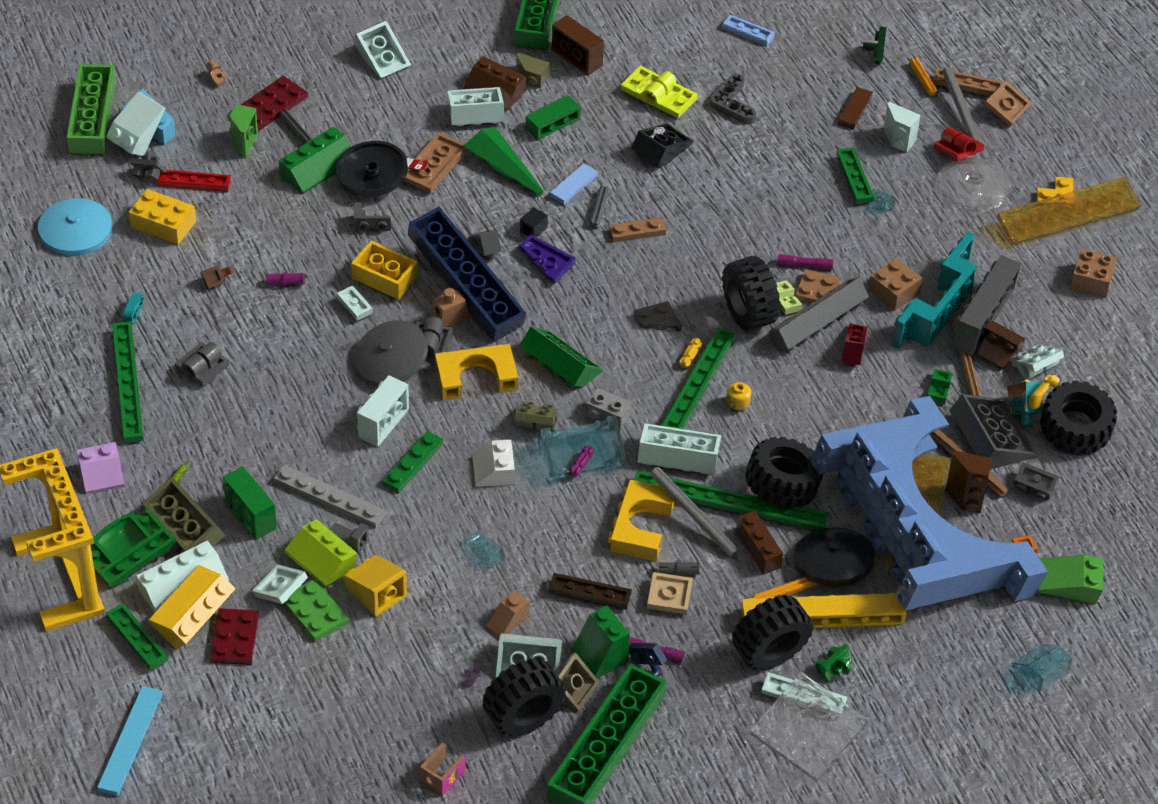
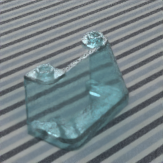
(563, 447)

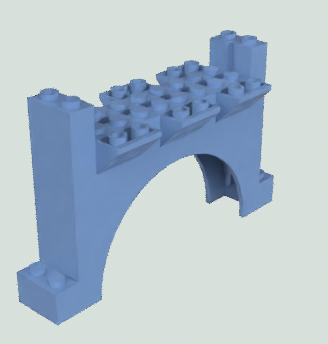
(930, 554)

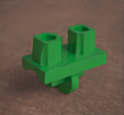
(837, 663)

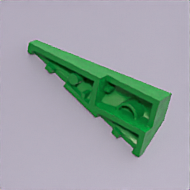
(496, 151)

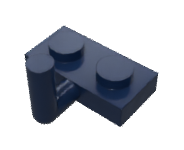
(648, 654)

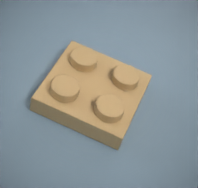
(669, 593)

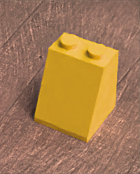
(377, 584)

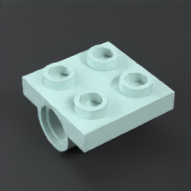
(1037, 360)

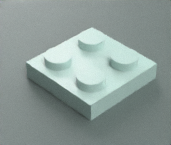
(279, 584)

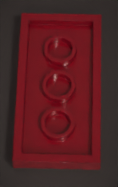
(275, 98)

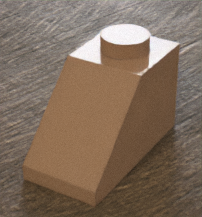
(509, 614)

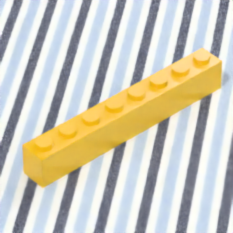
(846, 610)

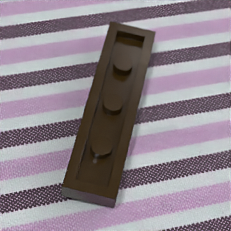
(590, 591)

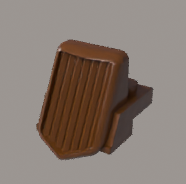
(1000, 344)

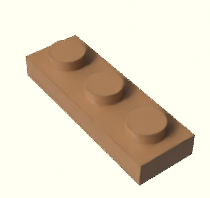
(637, 229)

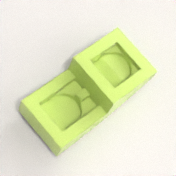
(788, 300)

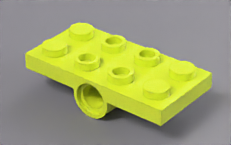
(659, 91)

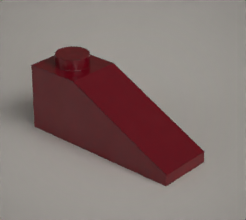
(854, 344)

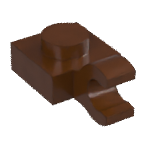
(215, 276)

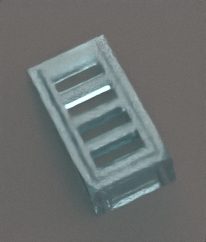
(489, 558)

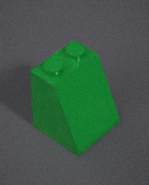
(602, 642)

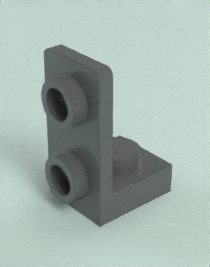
(370, 223)
(354, 538)

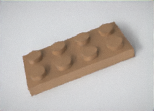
(442, 156)

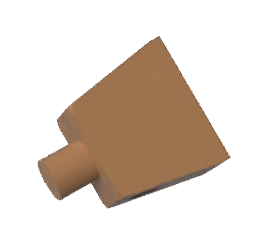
(450, 308)

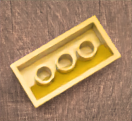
(191, 605)

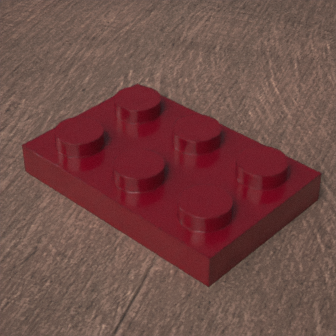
(235, 636)

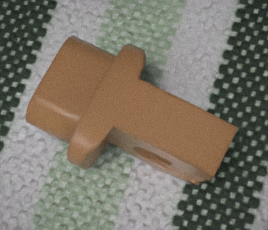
(214, 72)

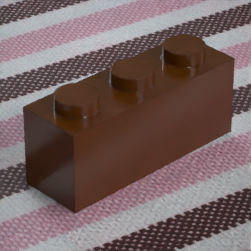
(759, 542)

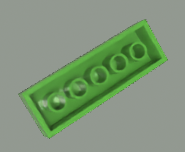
(91, 109)

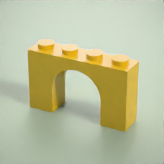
(494, 358)
(627, 538)

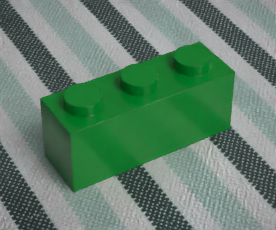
(552, 117)

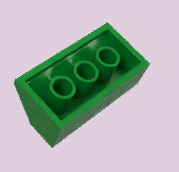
(314, 160)
(560, 357)

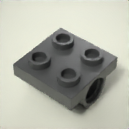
(436, 334)
(203, 363)

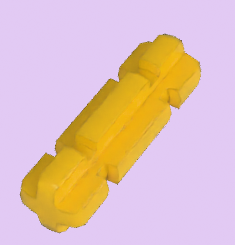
(690, 353)

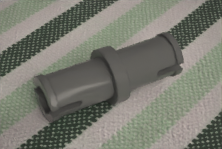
(679, 567)

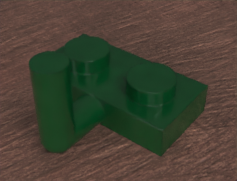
(878, 48)

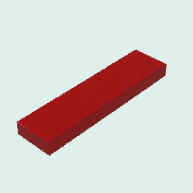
(194, 180)

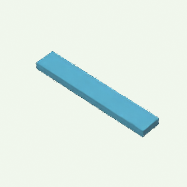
(129, 741)

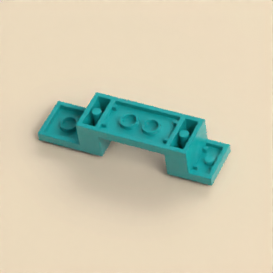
(924, 322)

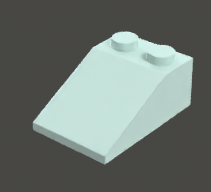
(381, 50)
(136, 124)

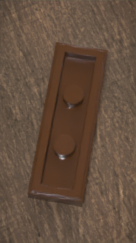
(855, 107)

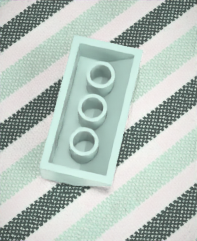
(679, 449)
(164, 578)

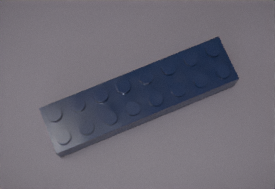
(467, 273)

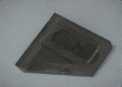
(657, 317)

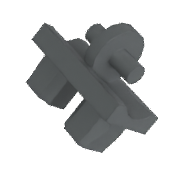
(149, 163)

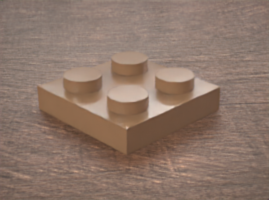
(1007, 103)
(815, 285)

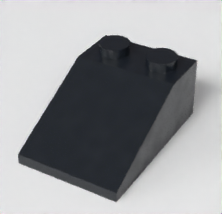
(660, 144)

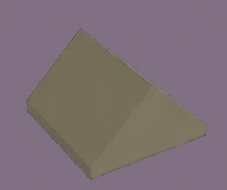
(578, 682)

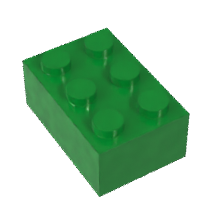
(249, 503)

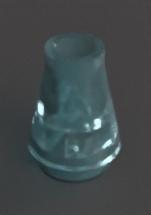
(884, 200)

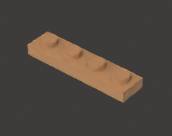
(969, 82)

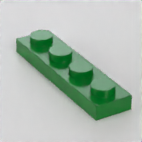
(855, 175)
(412, 462)
(137, 636)

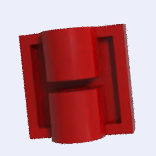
(957, 145)

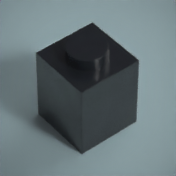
(533, 222)

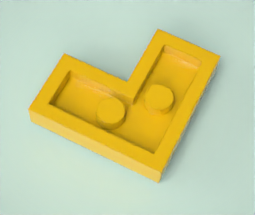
(1062, 186)

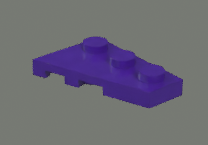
(547, 258)

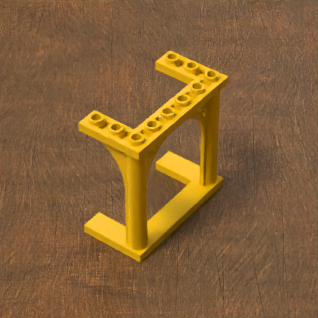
(66, 537)

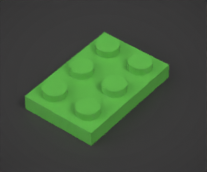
(315, 610)

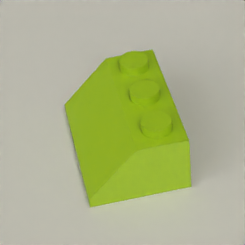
(321, 553)

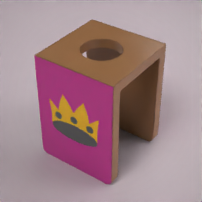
(445, 782)

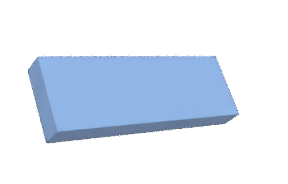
(748, 30)
(573, 184)

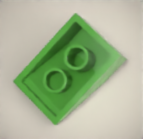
(1073, 577)

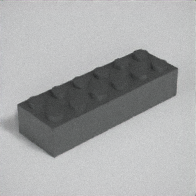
(985, 304)

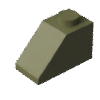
(533, 68)

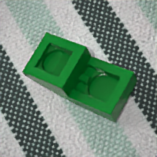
(940, 386)

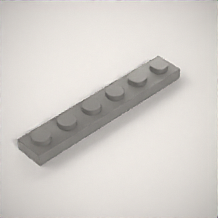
(330, 496)

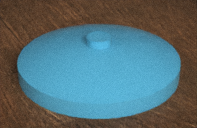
(75, 227)

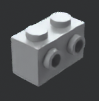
(606, 404)

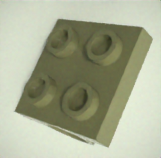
(528, 414)

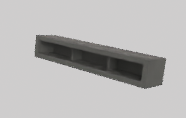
(818, 314)

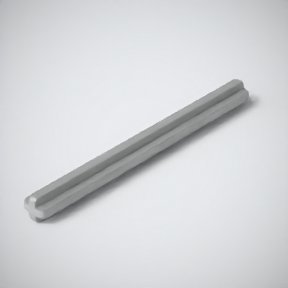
(960, 103)
(693, 511)

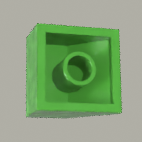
(243, 128)

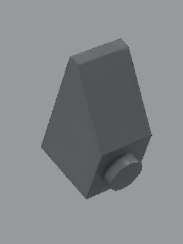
(487, 243)

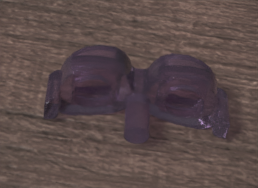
(472, 675)

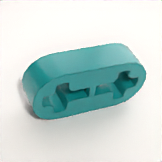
(133, 307)

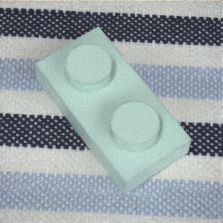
(354, 303)

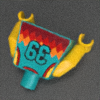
(1026, 397)

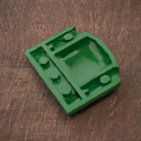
(129, 545)

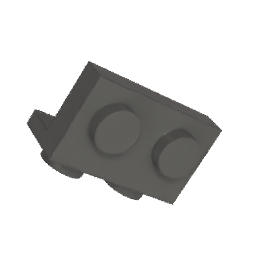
(1035, 480)

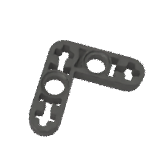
(743, 113)

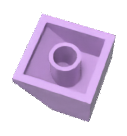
(100, 468)

